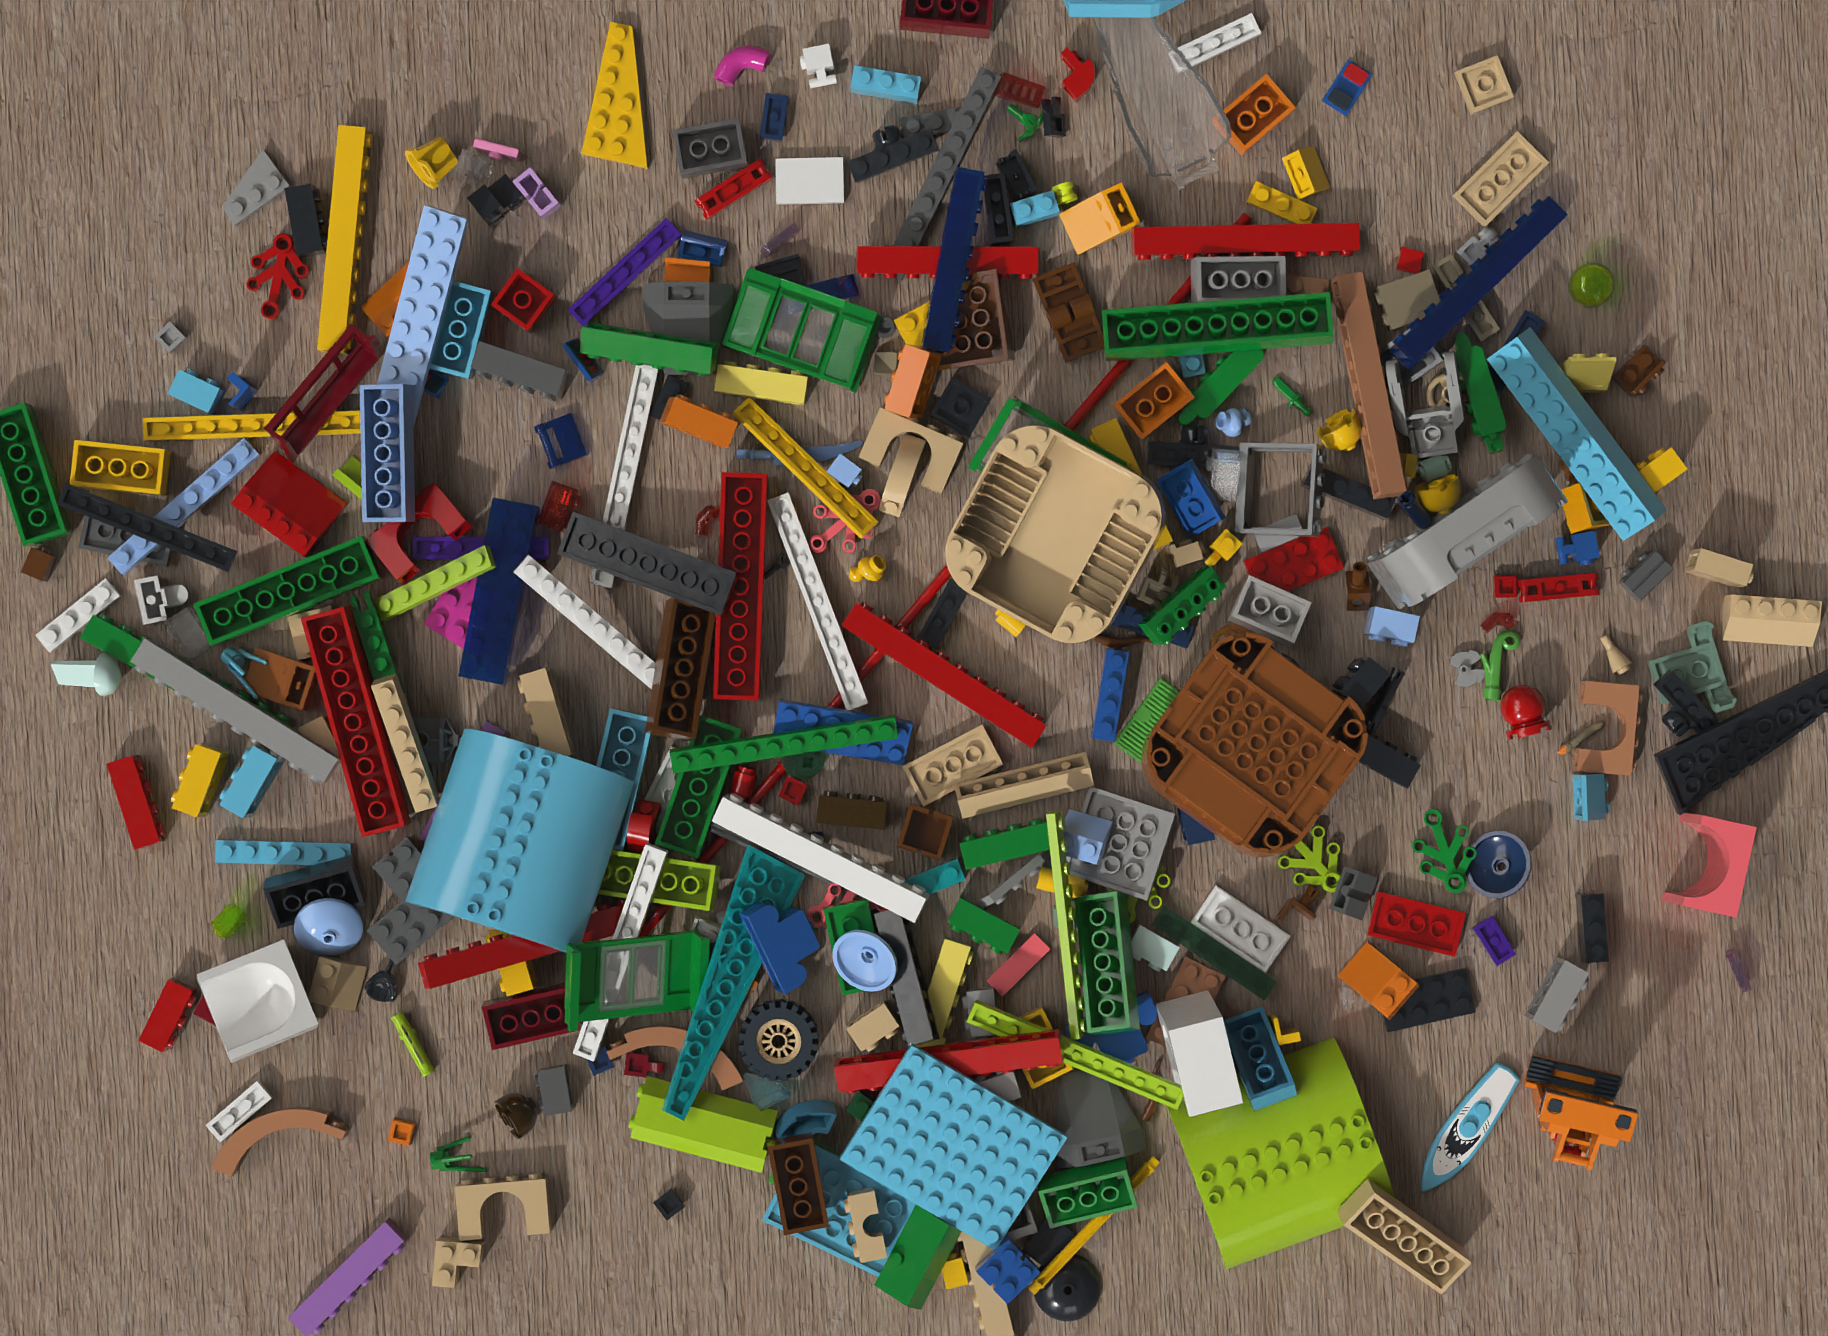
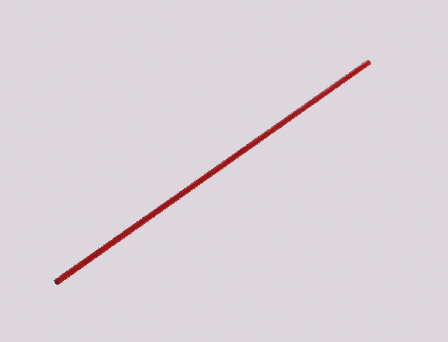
(921, 602)

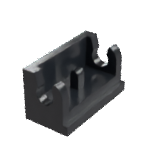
(1016, 176)

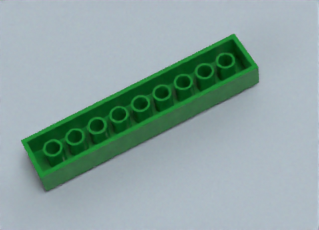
(1217, 326)

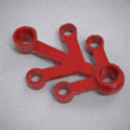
(278, 272)

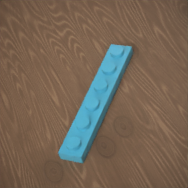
(279, 852)

